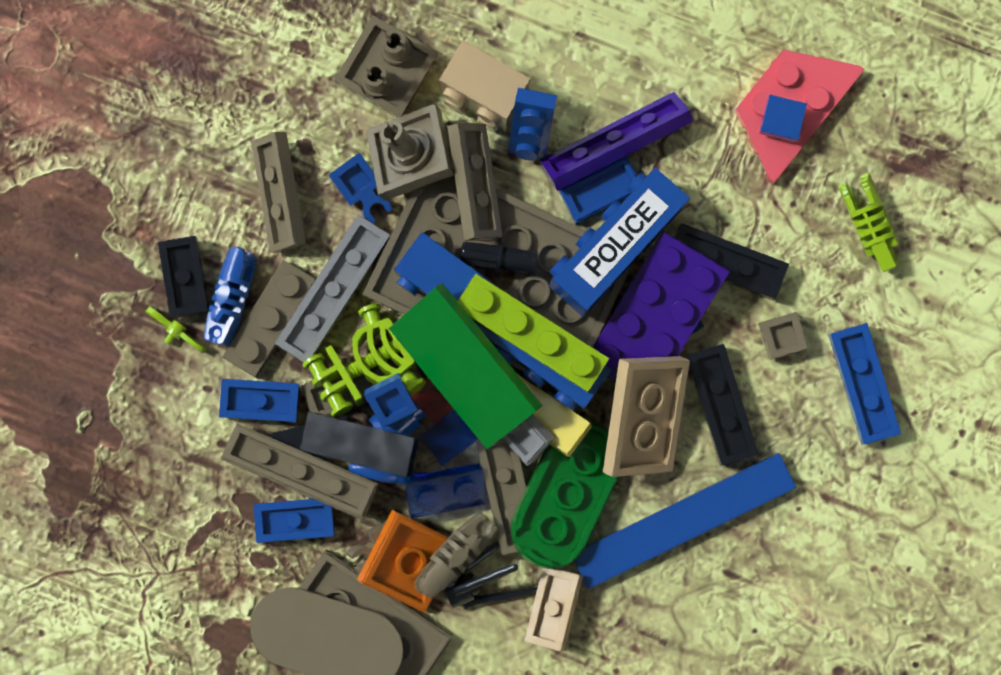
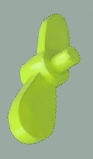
(176, 330)

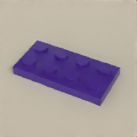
(661, 304)

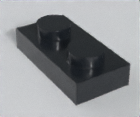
(183, 277)

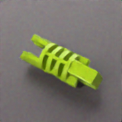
(872, 224)

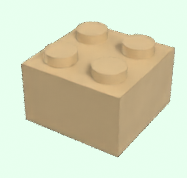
(482, 87)

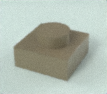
(783, 335)

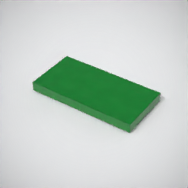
(465, 366)

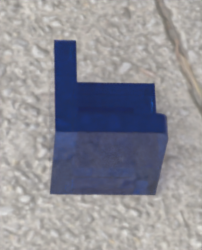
(449, 438)

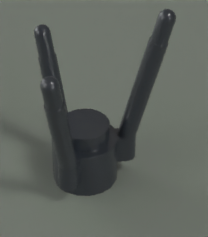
(467, 585)

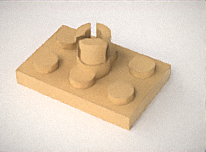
(645, 415)

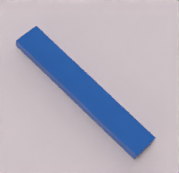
(684, 520)

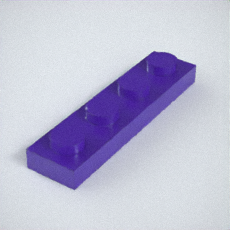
(616, 141)

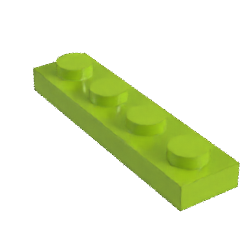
(532, 333)

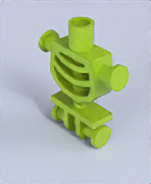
(362, 366)

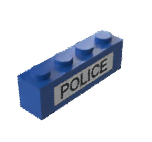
(618, 241)

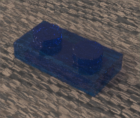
(445, 490)

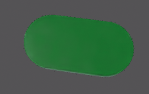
(563, 502)

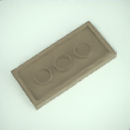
(420, 638)

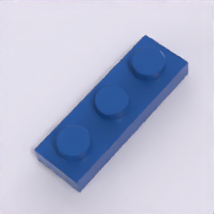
(531, 124)
(864, 384)

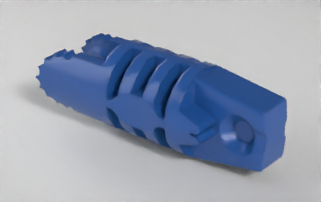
(230, 296)

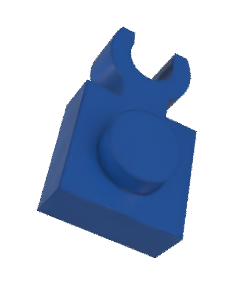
(356, 183)

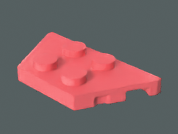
(799, 78)

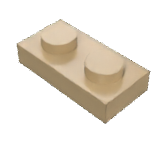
(553, 608)

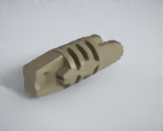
(455, 555)

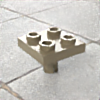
(409, 152)

